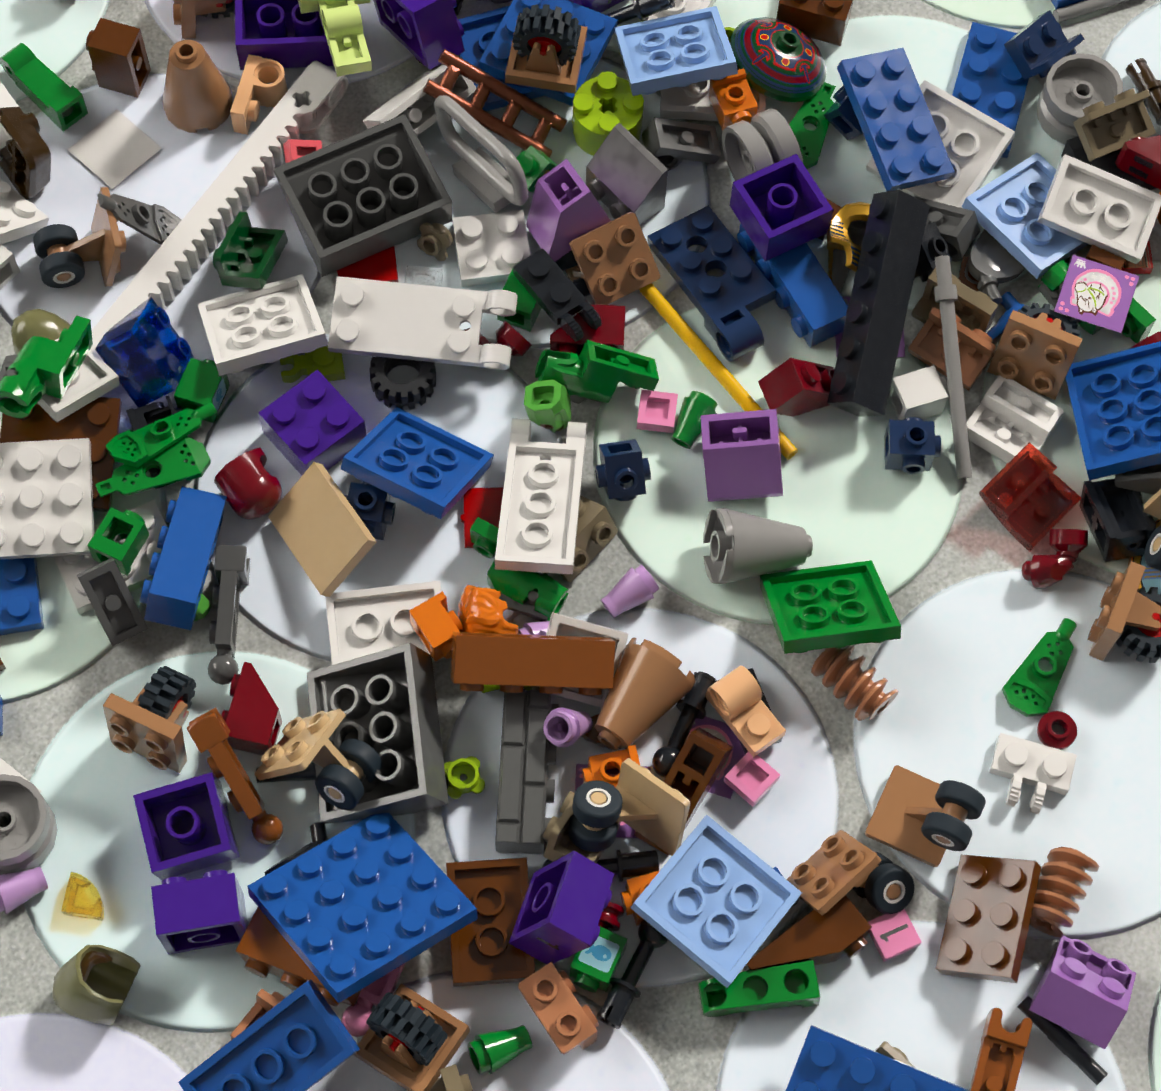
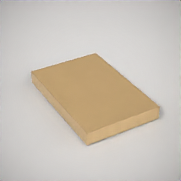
(322, 529)

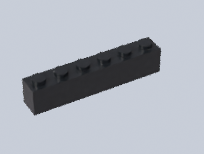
(878, 304)

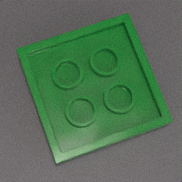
(829, 607)

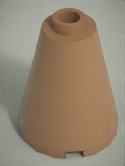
(195, 89)
(642, 692)

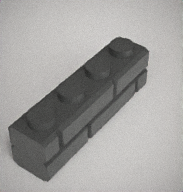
(524, 773)

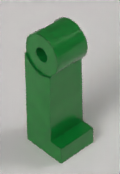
(43, 86)
(762, 990)

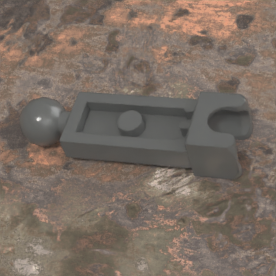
(232, 571)

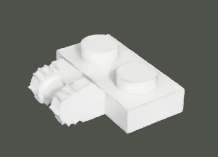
(1033, 765)

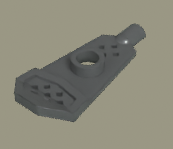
(150, 220)

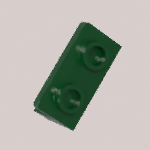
(248, 253)

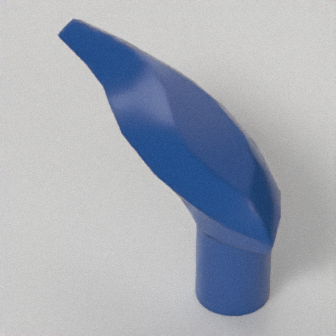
(1010, 303)

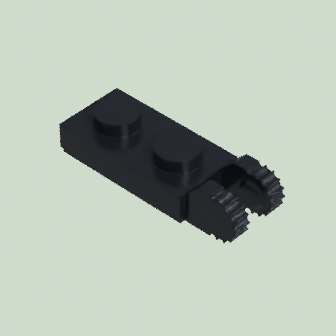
(555, 293)

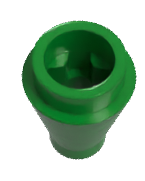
(689, 420)
(497, 1048)

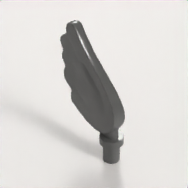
(992, 265)

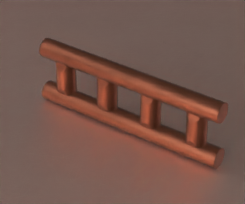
(488, 84)

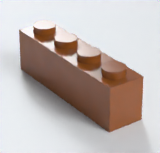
(532, 661)

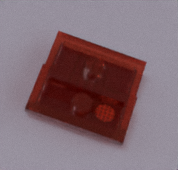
(1029, 497)

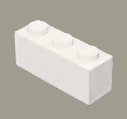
(417, 104)

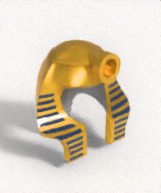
(845, 241)

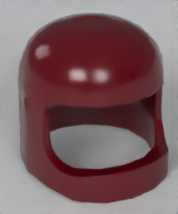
(248, 485)

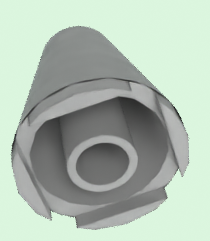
(751, 546)

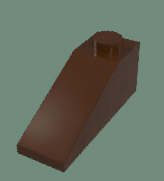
(695, 770)
(817, 938)

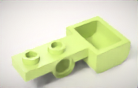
(343, 33)

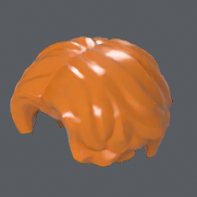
(483, 611)

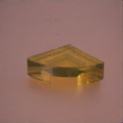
(82, 899)

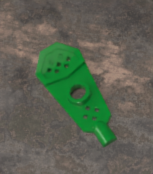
(812, 141)
(145, 443)
(171, 467)
(1038, 682)

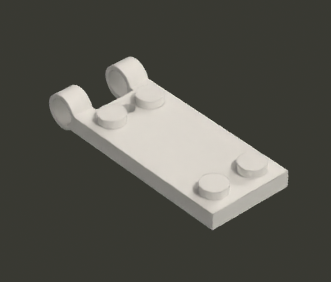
(417, 322)
(540, 501)

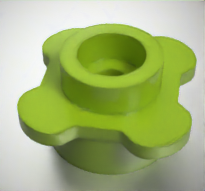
(469, 767)

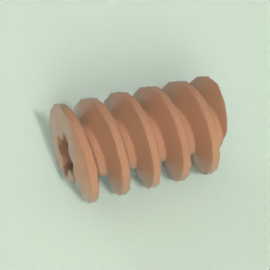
(853, 682)
(1057, 888)

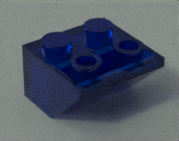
(145, 353)

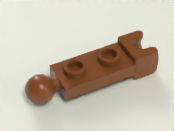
(211, 734)
(1000, 1054)

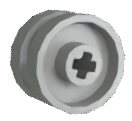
(1072, 86)
(758, 143)
(26, 825)

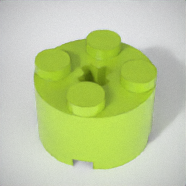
(601, 106)

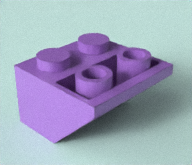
(562, 210)
(742, 455)
(1084, 991)

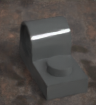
(679, 141)
(956, 225)
(112, 601)

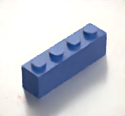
(802, 290)
(184, 559)

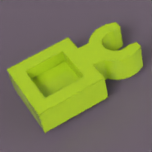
(328, 363)

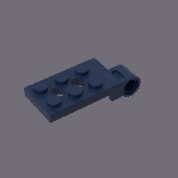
(721, 300)

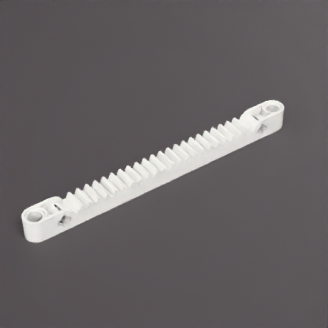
(298, 112)

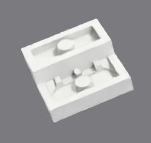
(1011, 419)

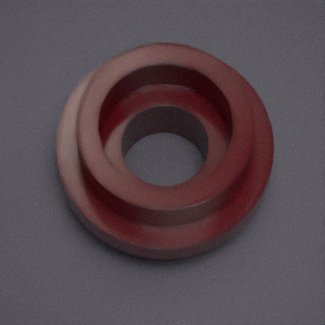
(1049, 737)

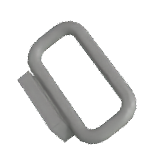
(477, 168)

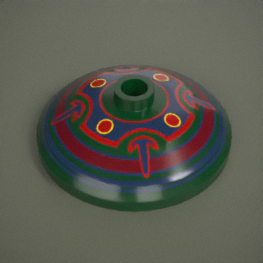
(778, 59)

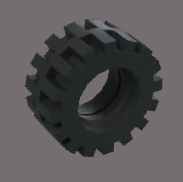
(402, 394)

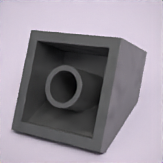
(627, 176)

